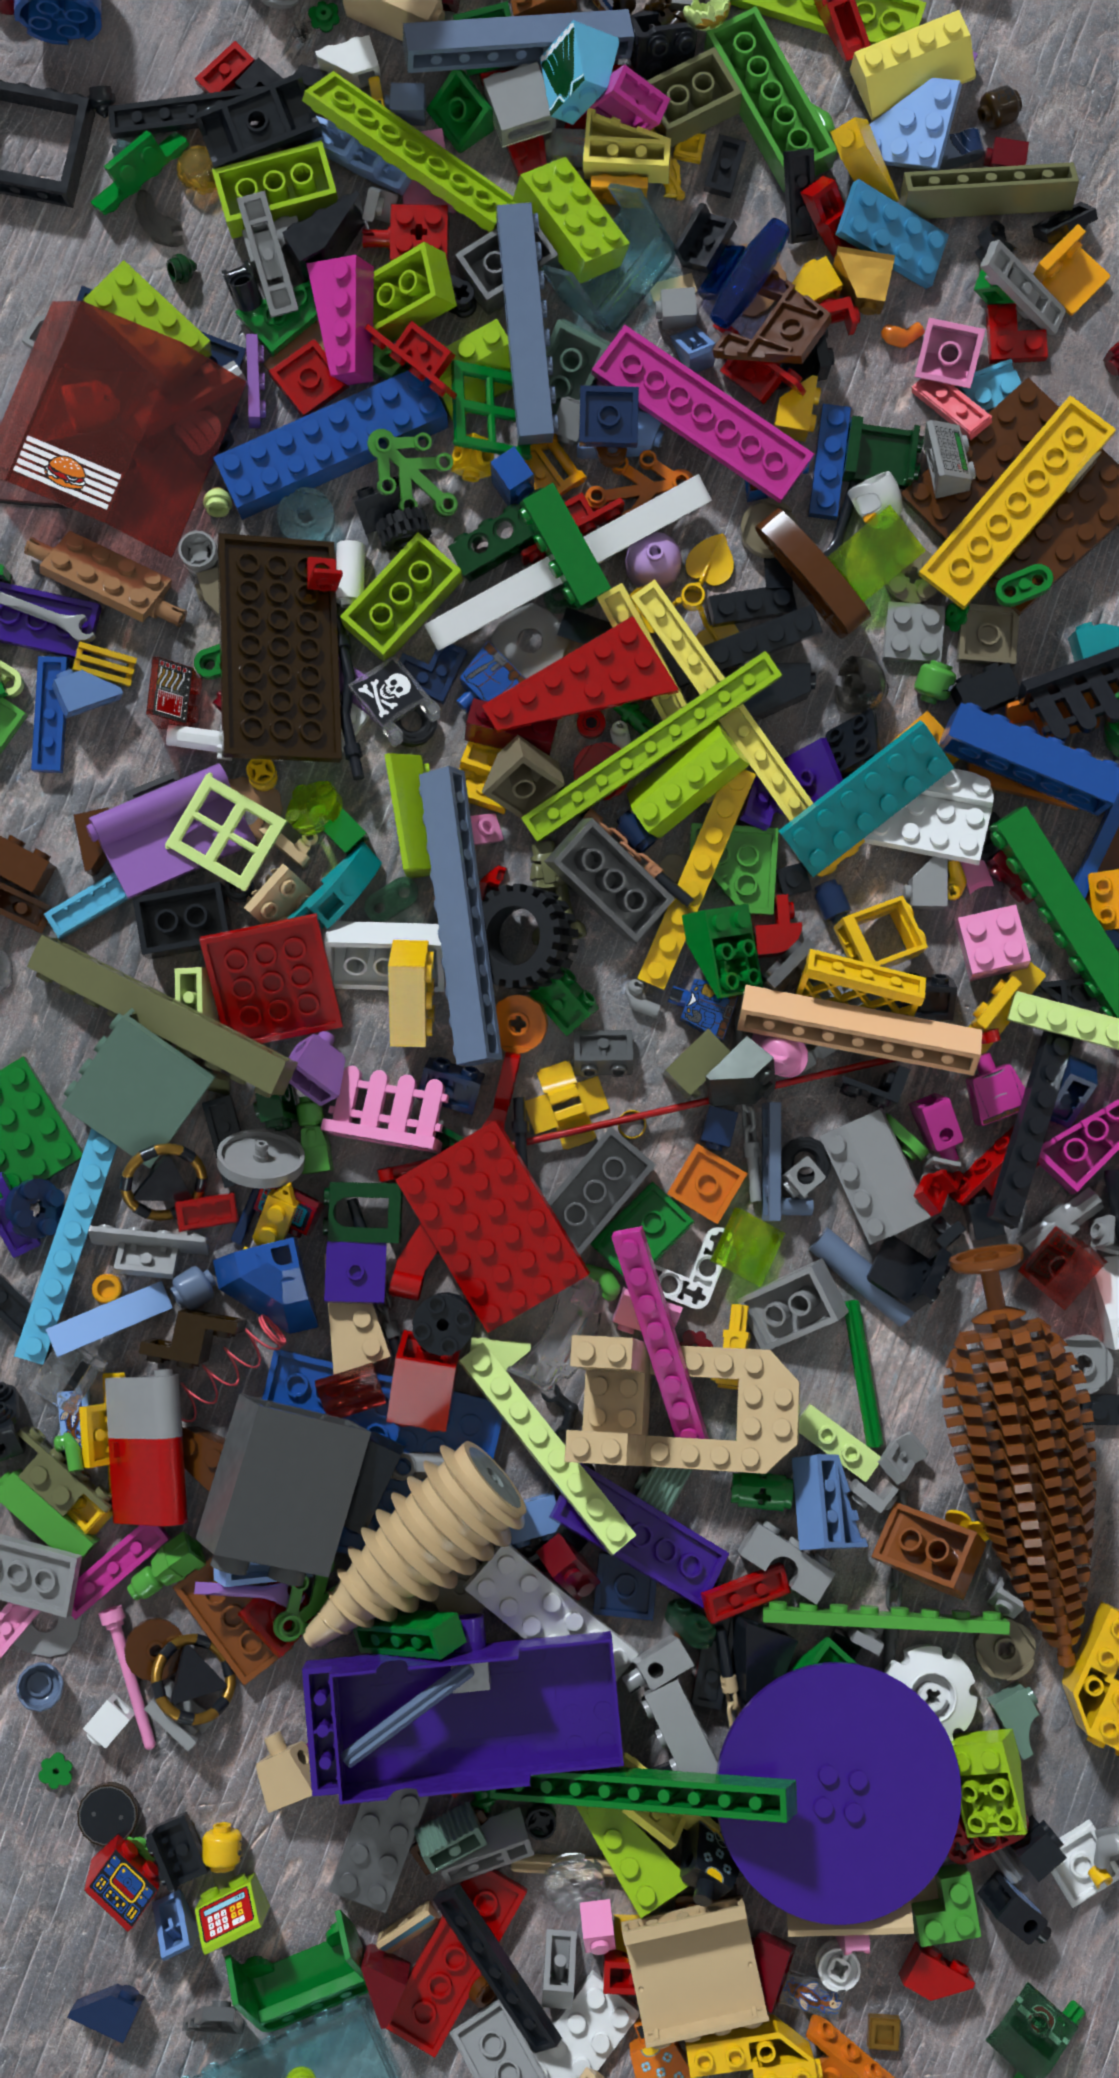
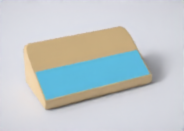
(407, 1927)

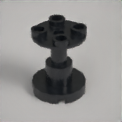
(427, 1323)

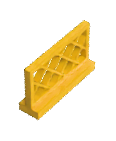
(863, 979)

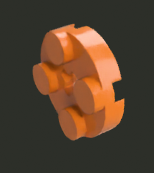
(531, 1012)

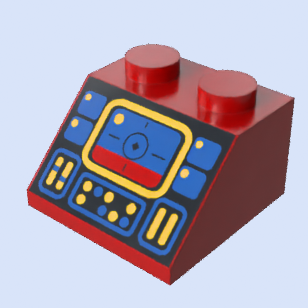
(122, 1881)

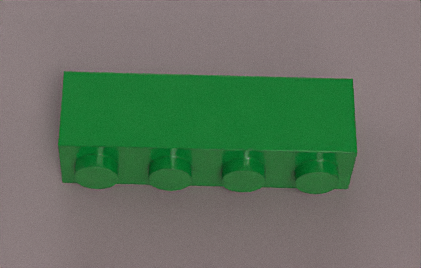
(564, 545)
(413, 1635)

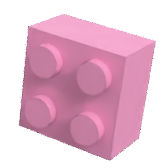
(993, 942)

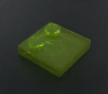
(747, 1246)

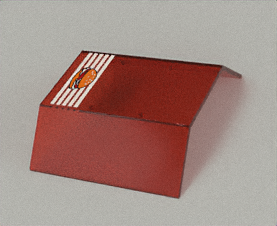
(116, 422)

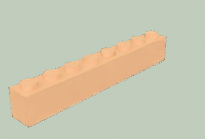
(860, 1030)

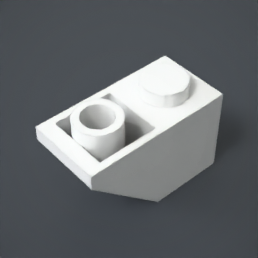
(351, 60)

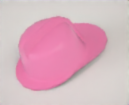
(788, 1055)

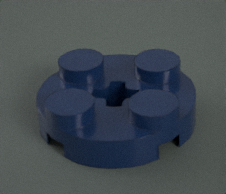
(21, 1216)

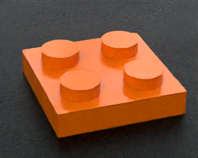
(706, 1183)

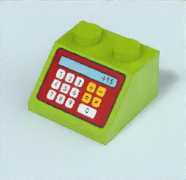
(230, 1912)

